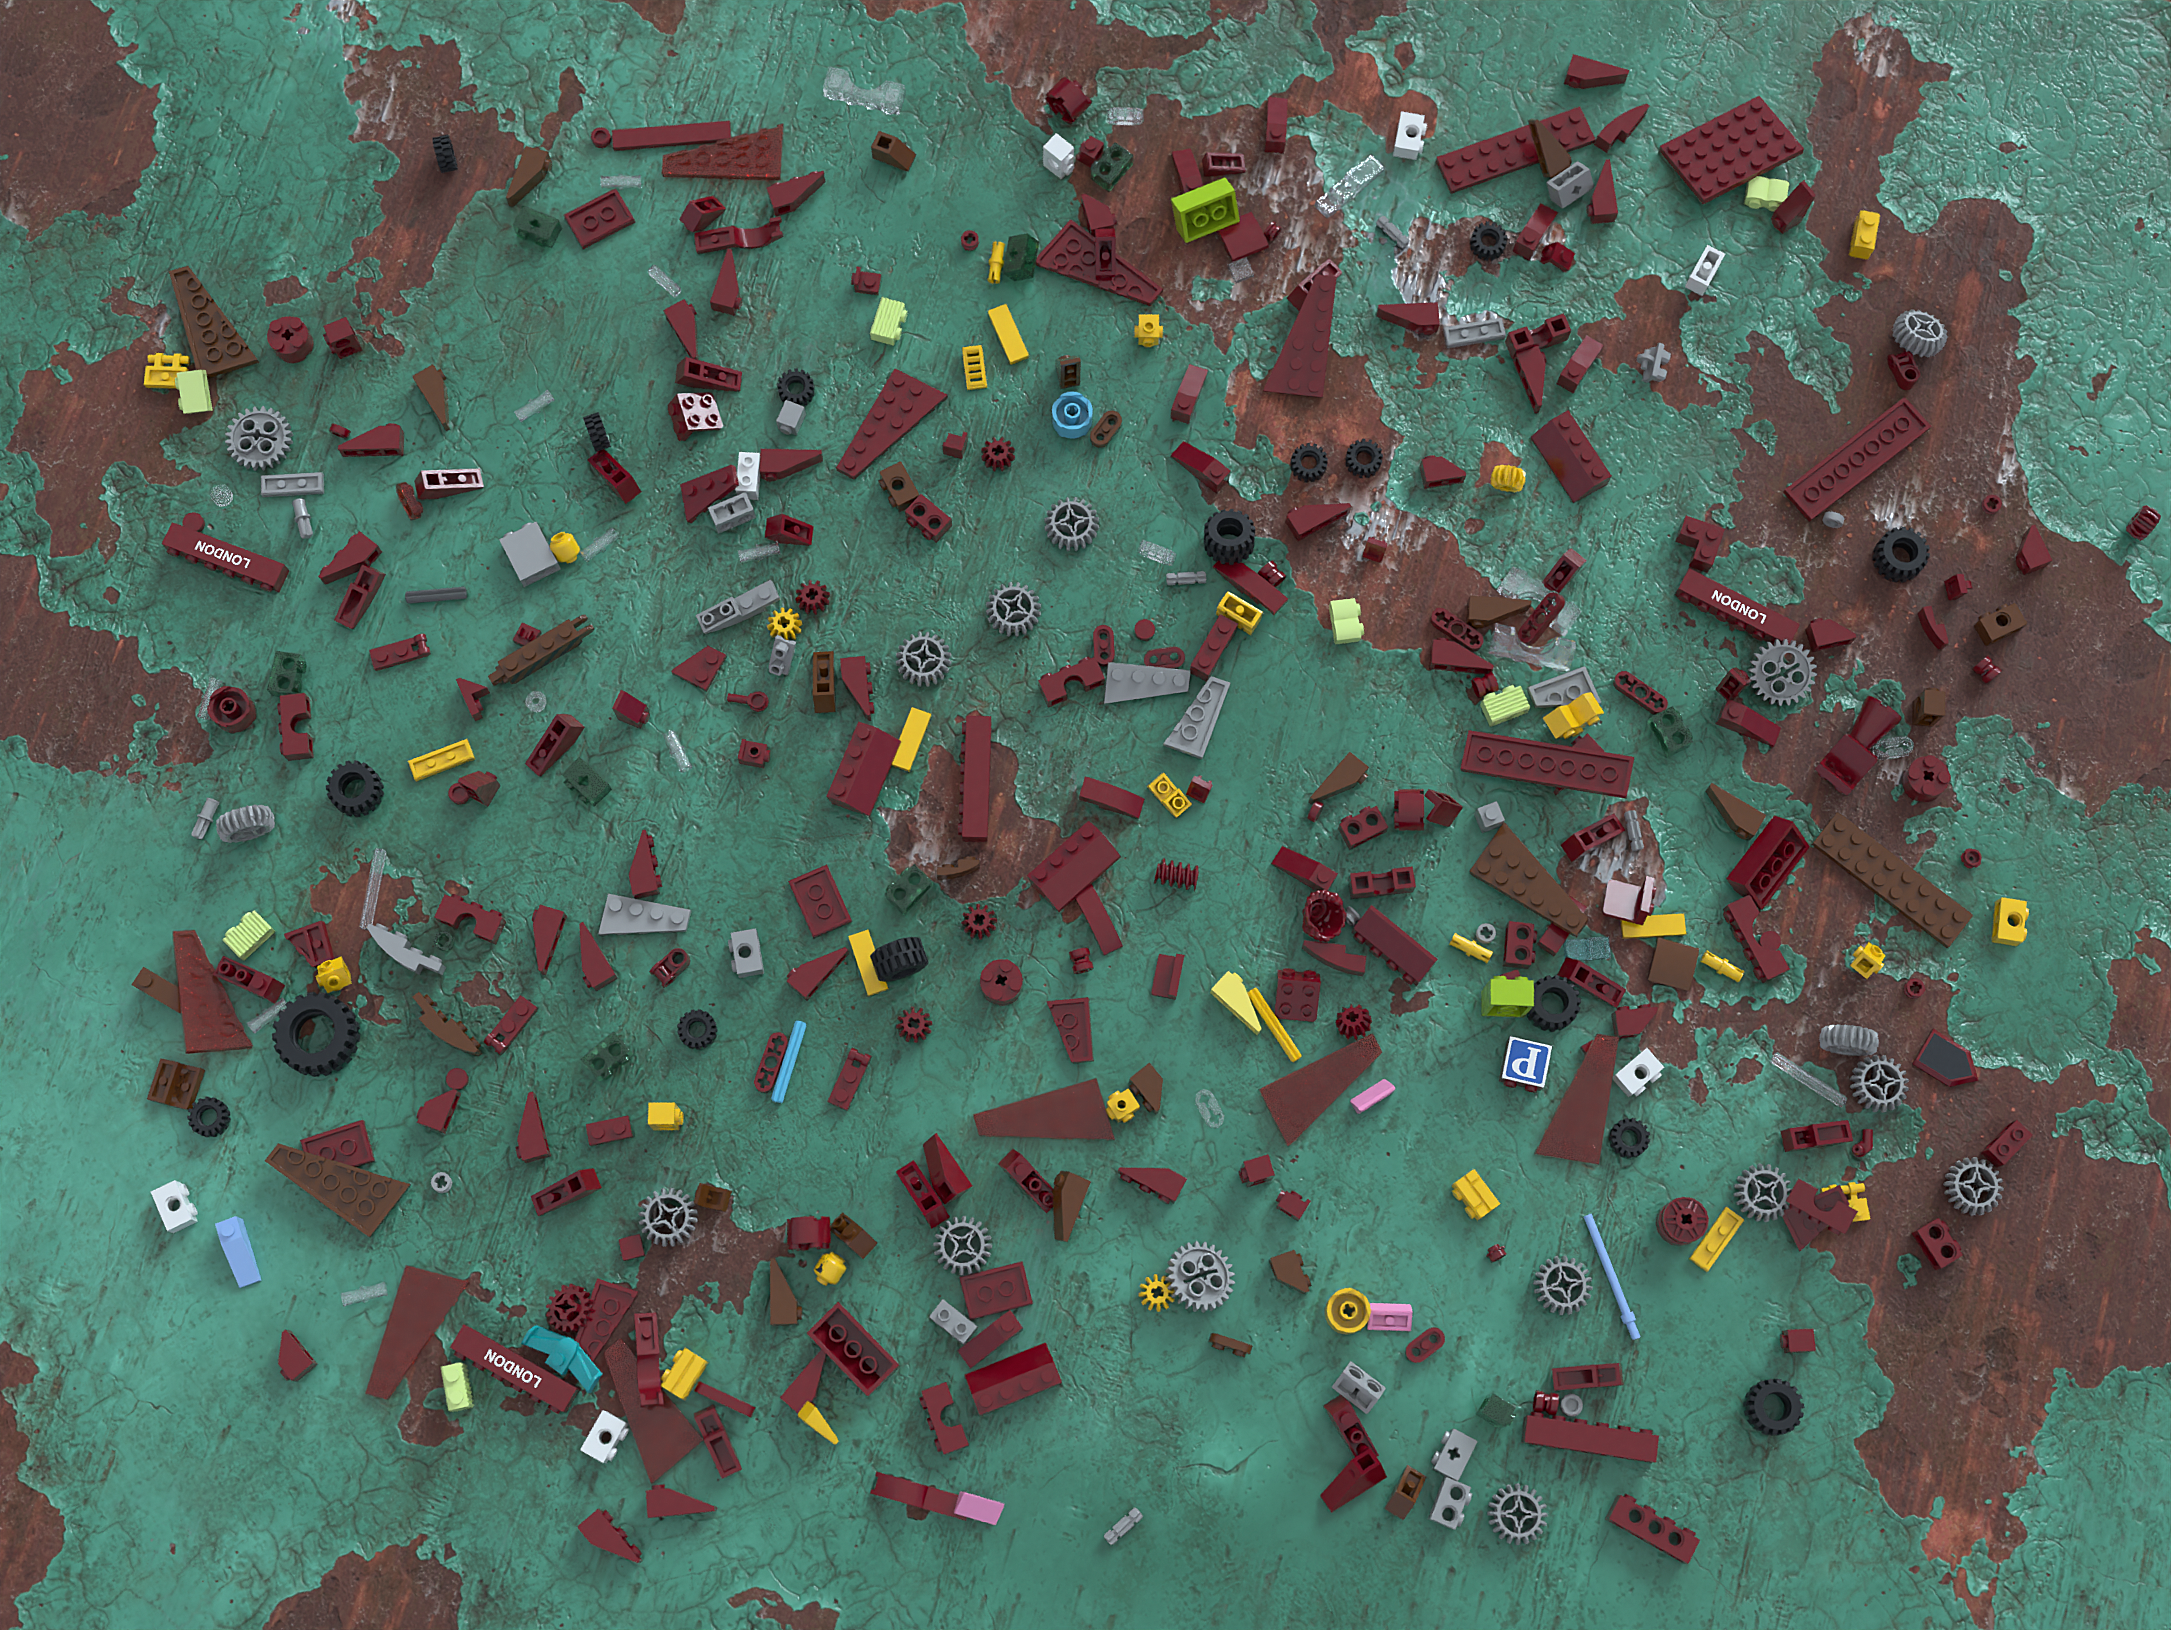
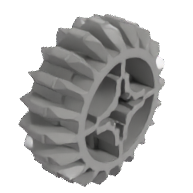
(1919, 333)
(1063, 526)
(999, 600)
(931, 661)
(245, 823)
(1849, 1040)
(1878, 1066)
(1756, 1186)
(1973, 1195)
(677, 1212)
(973, 1231)
(1564, 1295)
(1517, 1503)

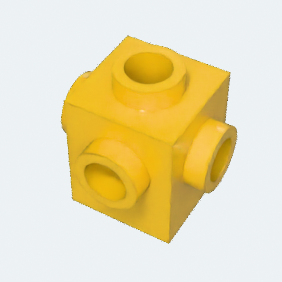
(1148, 330)
(1868, 960)
(333, 975)
(1125, 1099)

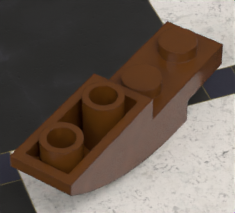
(450, 1032)

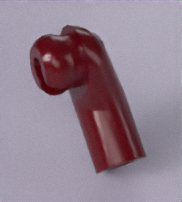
(1864, 1146)

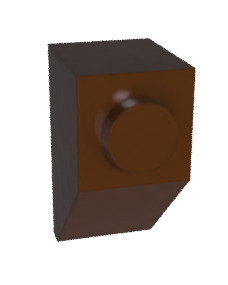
(1405, 1492)

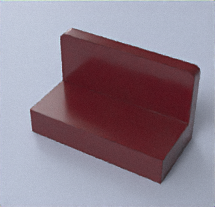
(1445, 808)
(1167, 976)

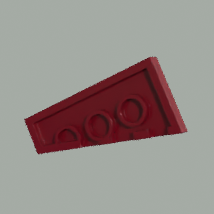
(609, 1307)

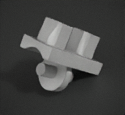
(1651, 361)
(781, 656)

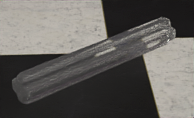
(372, 888)
(1808, 1079)

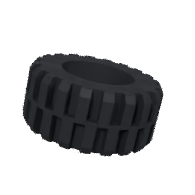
(295, 1017)

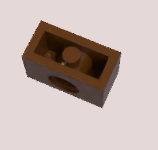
(895, 476)
(1992, 632)
(1928, 707)

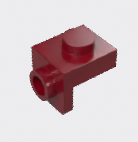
(1557, 255)

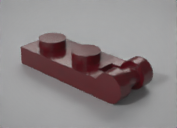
(399, 652)
(511, 1024)
(849, 1080)

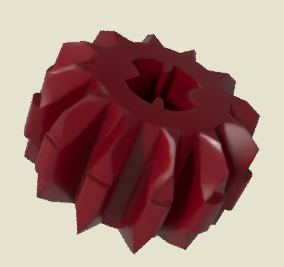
(1004, 458)
(2143, 522)
(805, 593)
(971, 921)
(915, 1017)
(1353, 1022)

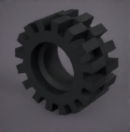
(444, 153)
(1488, 230)
(791, 377)
(596, 432)
(1372, 450)
(1308, 474)
(706, 1038)
(197, 1111)
(1640, 1131)

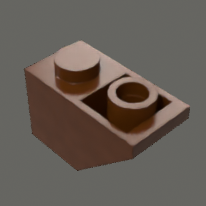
(892, 151)
(1149, 1086)
(853, 1235)
(1288, 1271)

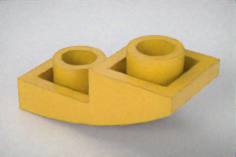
(1169, 795)

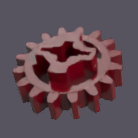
(571, 1317)

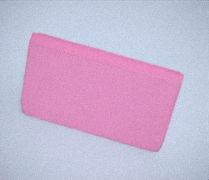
(1372, 1096)
(1390, 1317)
(978, 1508)

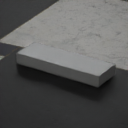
(1474, 333)
(292, 484)

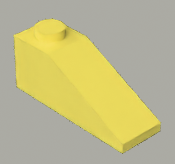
(1234, 997)

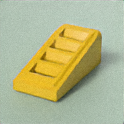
(970, 355)
(814, 1419)

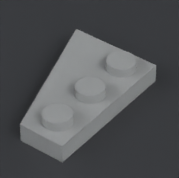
(1562, 689)

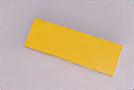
(1008, 334)
(911, 738)
(441, 760)
(1655, 926)
(863, 948)
(1716, 1239)

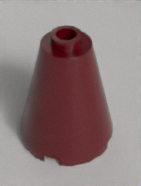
(1874, 722)

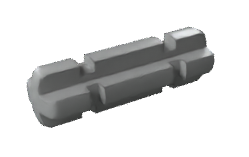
(1393, 232)
(1186, 578)
(1633, 830)
(1123, 1526)

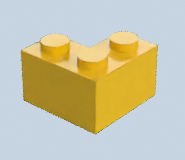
(1571, 718)

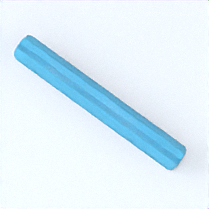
(788, 1061)

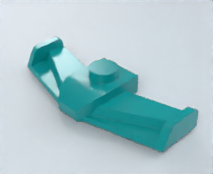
(564, 1355)

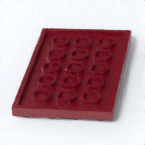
(1731, 149)

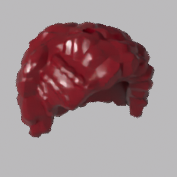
(1323, 915)

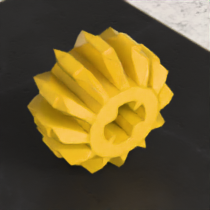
(1508, 478)
(784, 617)
(1153, 1286)

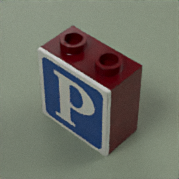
(1525, 1064)

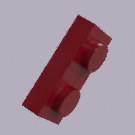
(609, 1130)

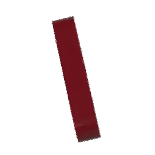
(1533, 618)
(1456, 621)
(1639, 684)
(781, 1049)
(724, 1399)

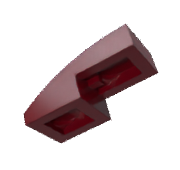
(1936, 633)

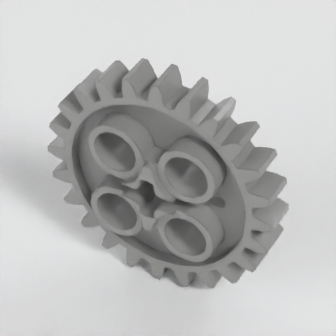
(259, 438)
(1775, 655)
(1192, 1257)

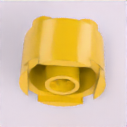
(1353, 1300)

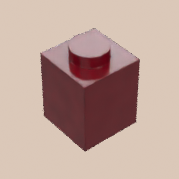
(1798, 1340)

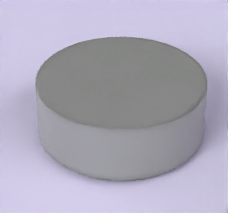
(1833, 519)
(1571, 1405)

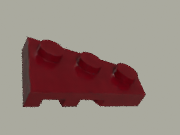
(705, 490)

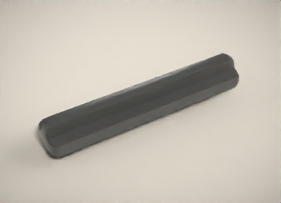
(436, 595)

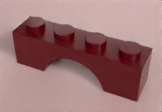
(1766, 963)

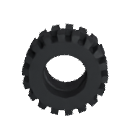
(1911, 543)
(1229, 549)
(347, 774)
(899, 959)
(1568, 996)
(1791, 1402)

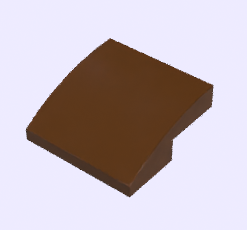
(1673, 964)
(176, 1084)

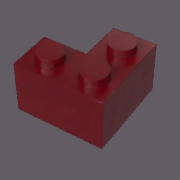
(1703, 538)

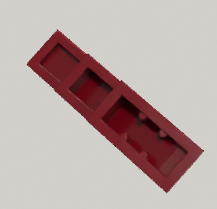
(1252, 584)

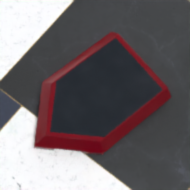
(1945, 1060)

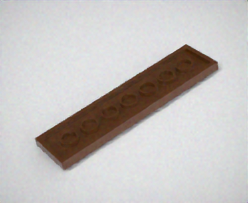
(1892, 880)

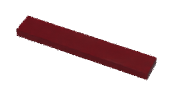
(670, 135)

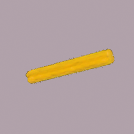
(1274, 1025)

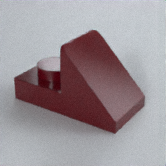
(471, 692)

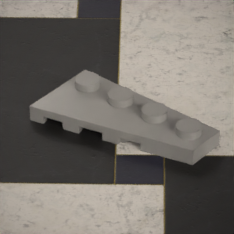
(1141, 681)
(1197, 724)
(631, 915)

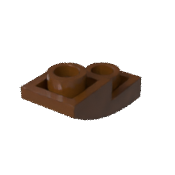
(965, 866)

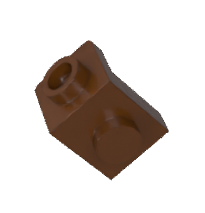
(712, 1197)

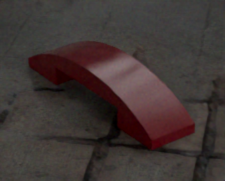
(1098, 920)

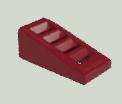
(1216, 170)

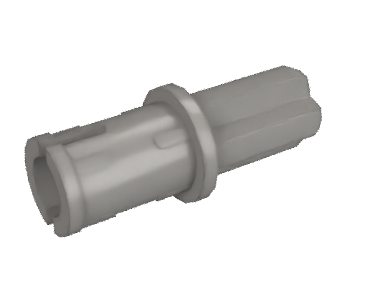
(302, 518)
(205, 818)

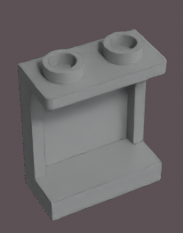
(529, 553)

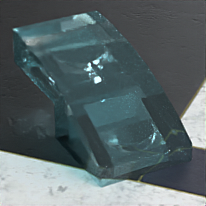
(1587, 949)

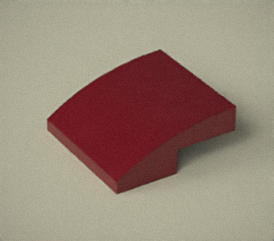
(1243, 237)

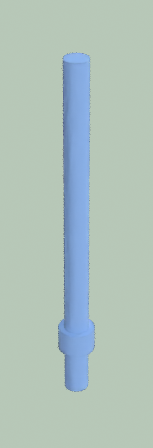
(1627, 1316)

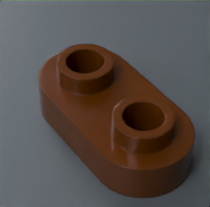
(1105, 430)
(1221, 1342)

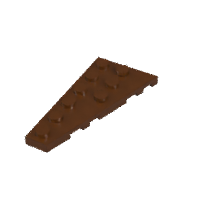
(210, 334)
(1520, 876)
(349, 1191)

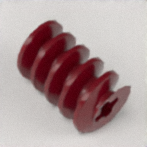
(1177, 874)

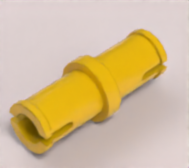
(996, 262)
(1471, 948)
(1722, 966)

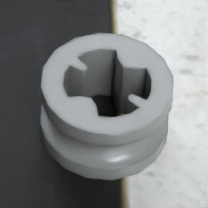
(1352, 916)
(1489, 928)
(436, 1187)

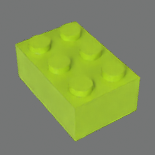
(1205, 210)
(1507, 997)

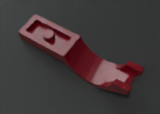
(733, 237)
(647, 1359)
(916, 1495)

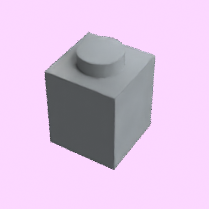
(790, 418)
(1489, 817)

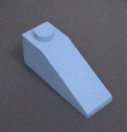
(238, 1250)

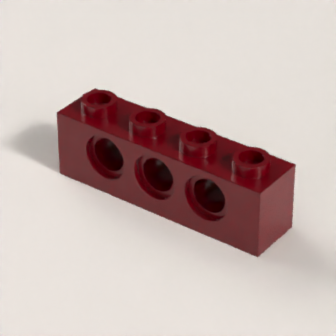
(1619, 1516)

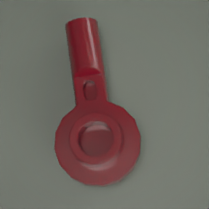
(757, 701)

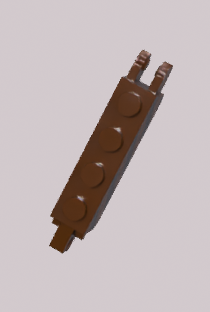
(540, 651)

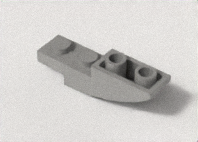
(738, 609)
(398, 948)

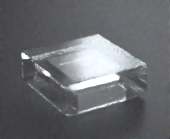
(1240, 270)

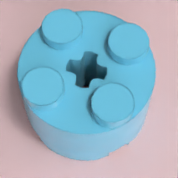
(1075, 425)

